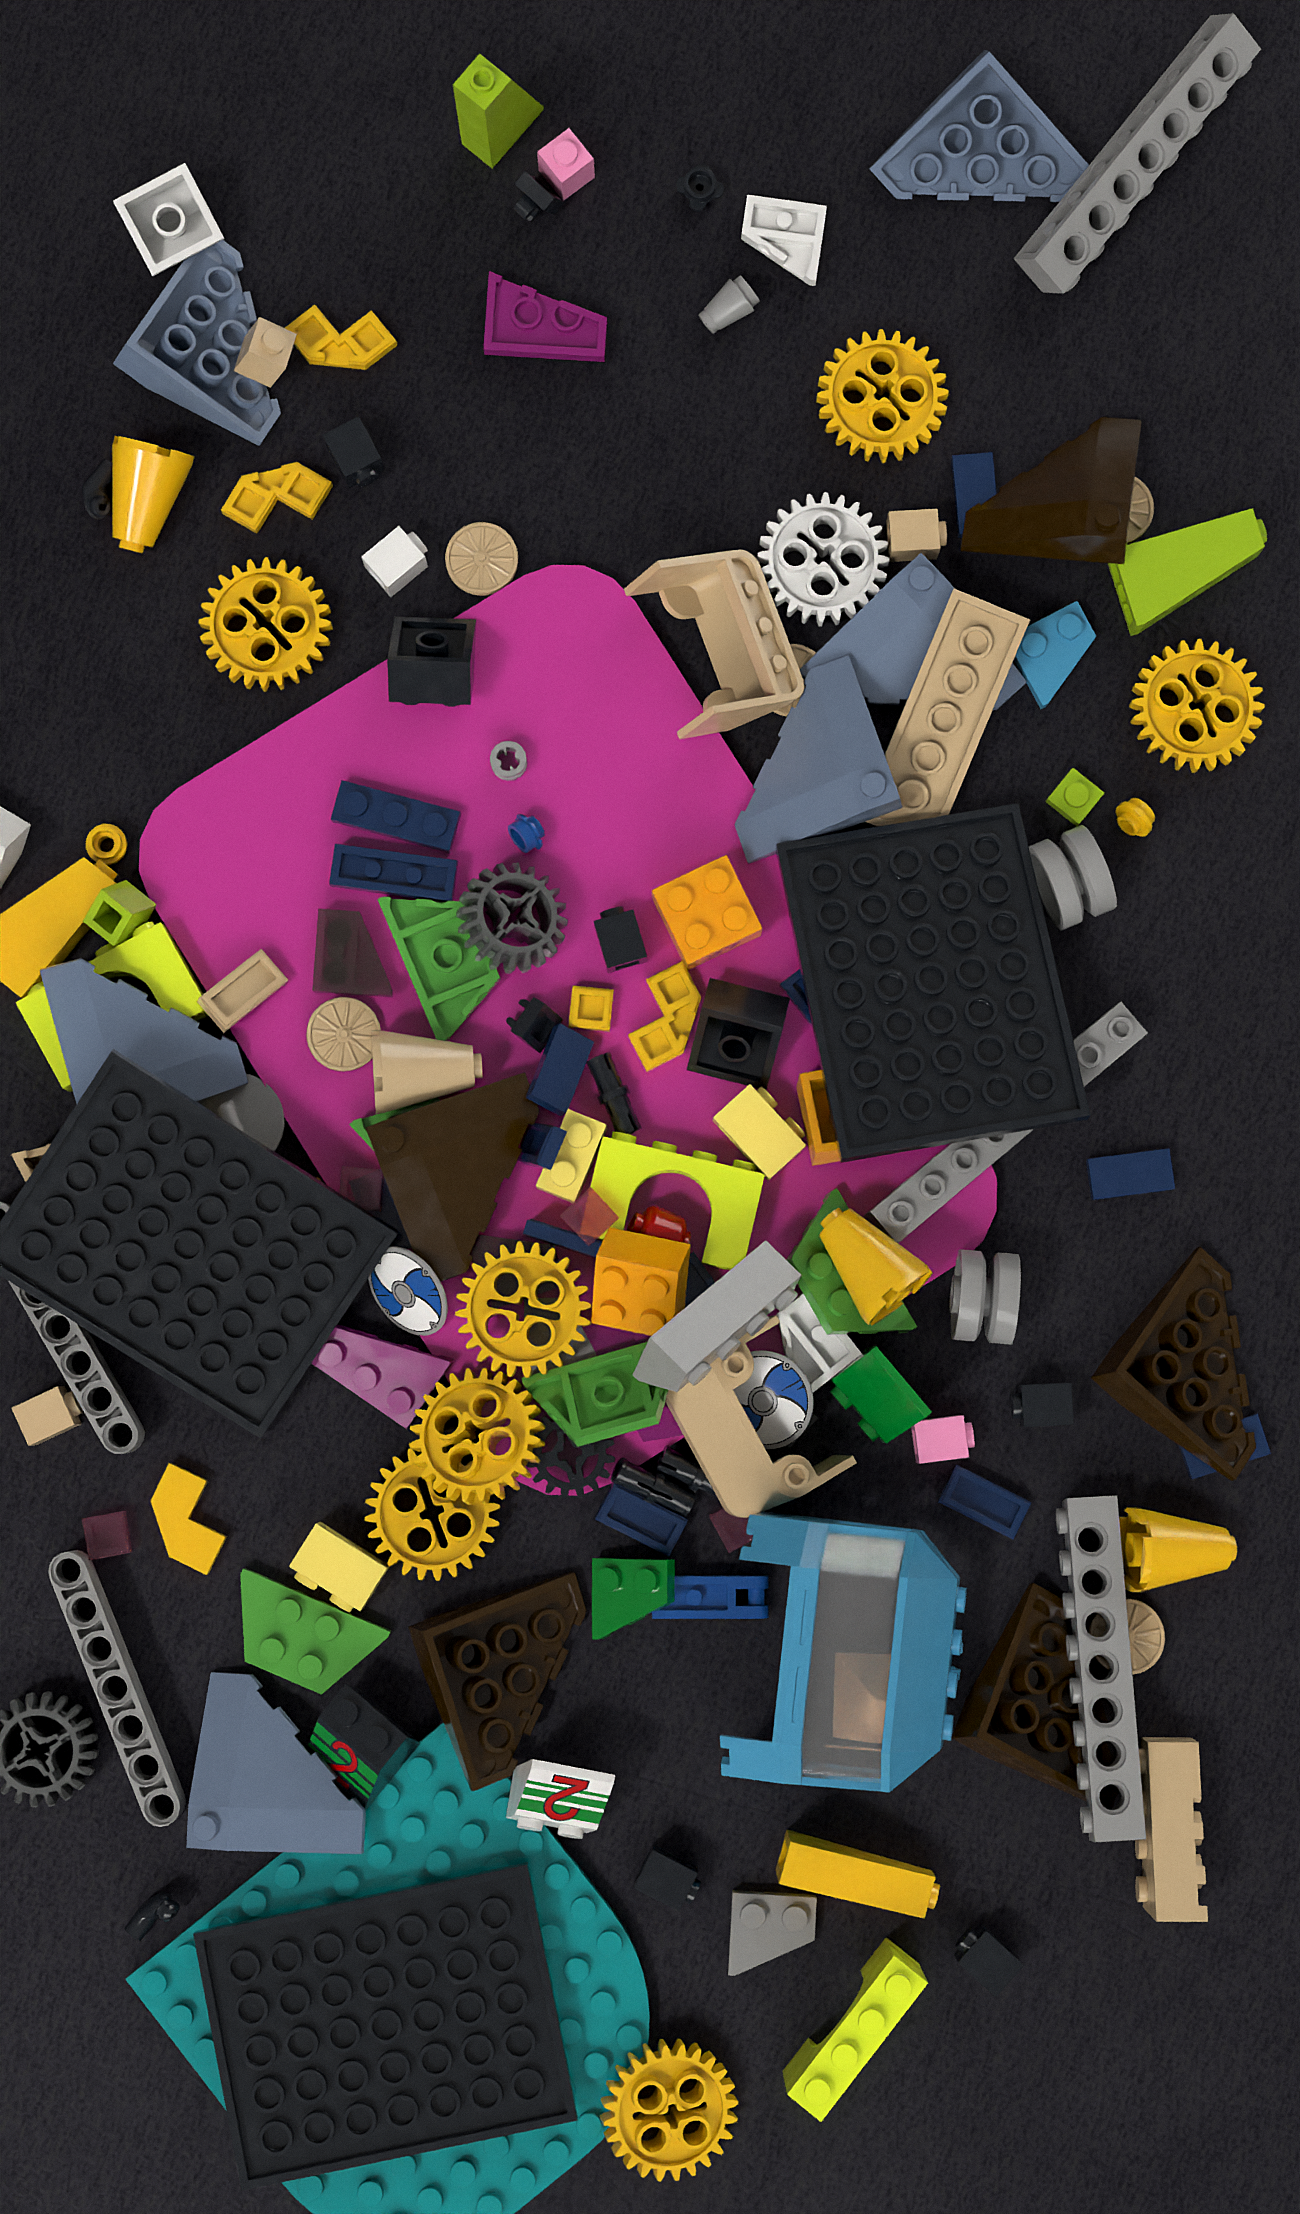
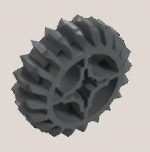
(525, 928)
(72, 1730)

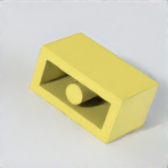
(760, 1131)
(574, 1157)
(338, 1567)

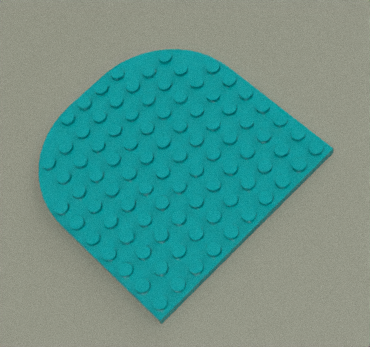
(419, 1833)

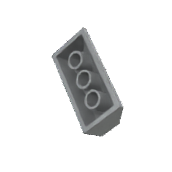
(718, 1319)

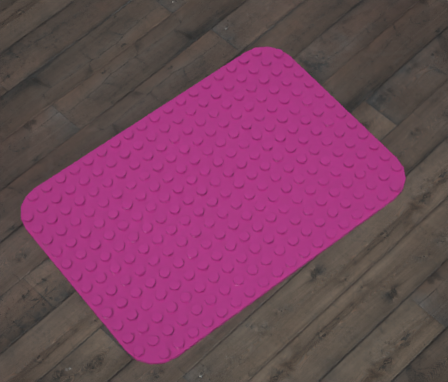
(623, 809)

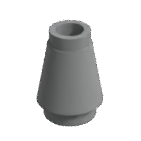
(729, 305)

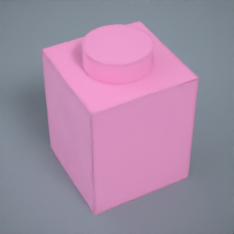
(566, 164)
(942, 1439)

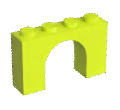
(147, 957)
(730, 1190)
(824, 2071)

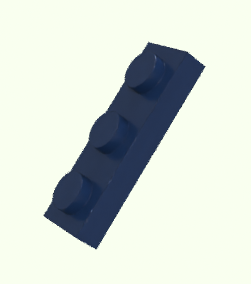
(395, 816)
(393, 873)

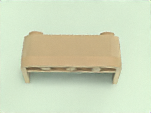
(739, 631)
(731, 1448)

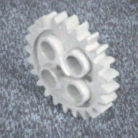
(850, 536)

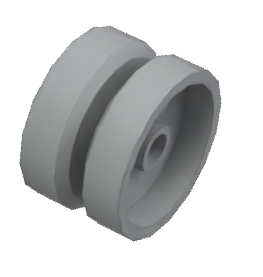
(1072, 877)
(987, 1297)

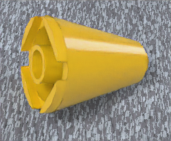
(144, 489)
(871, 1264)
(1170, 1549)

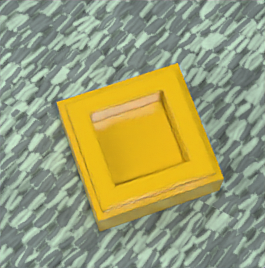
(591, 1008)

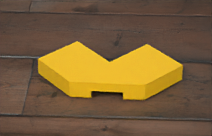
(354, 348)
(258, 493)
(669, 1034)
(183, 1537)

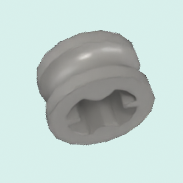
(520, 756)

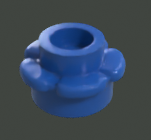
(526, 833)

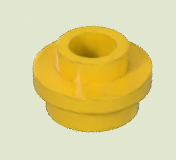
(1135, 817)
(103, 832)

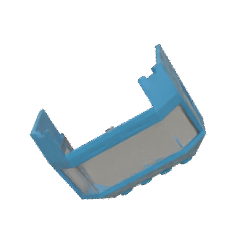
(859, 1654)

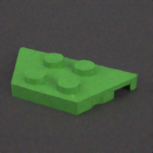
(438, 963)
(825, 1288)
(598, 1396)
(301, 1634)

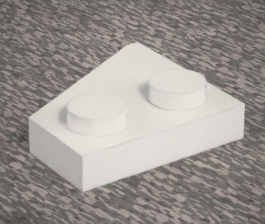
(786, 233)
(810, 1347)

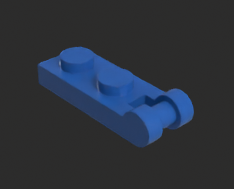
(716, 1597)

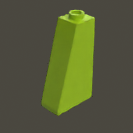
(491, 110)
(1182, 564)

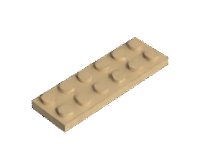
(950, 705)

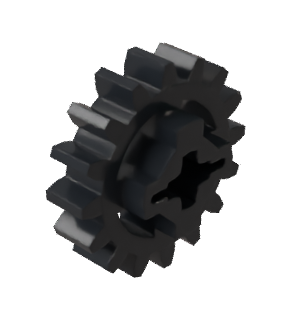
(552, 1458)

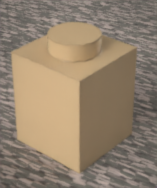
(265, 352)
(914, 533)
(48, 1415)

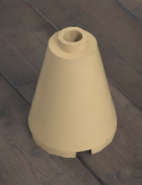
(419, 1069)

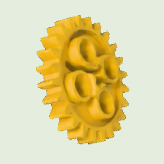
(908, 372)
(239, 648)
(1229, 690)
(515, 1347)
(488, 1471)
(396, 1526)
(667, 2072)

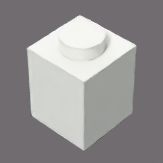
(396, 560)

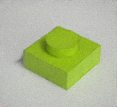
(1074, 797)

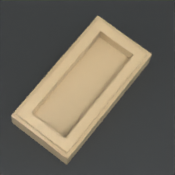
(242, 990)

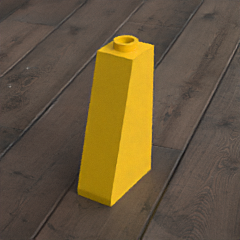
(48, 923)
(855, 1875)

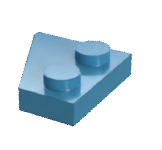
(1052, 650)

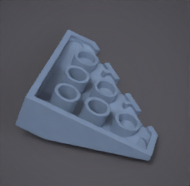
(982, 142)
(193, 342)
(894, 634)
(824, 769)
(103, 1015)
(260, 1784)

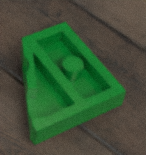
(628, 1591)

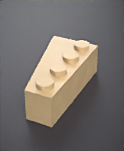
(1173, 1830)

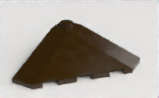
(1068, 504)
(449, 1165)
(1181, 1369)
(491, 1667)
(1023, 1702)

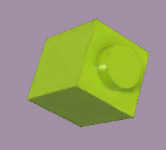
(118, 912)

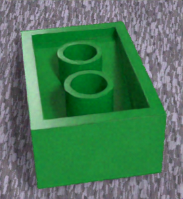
(878, 1396)

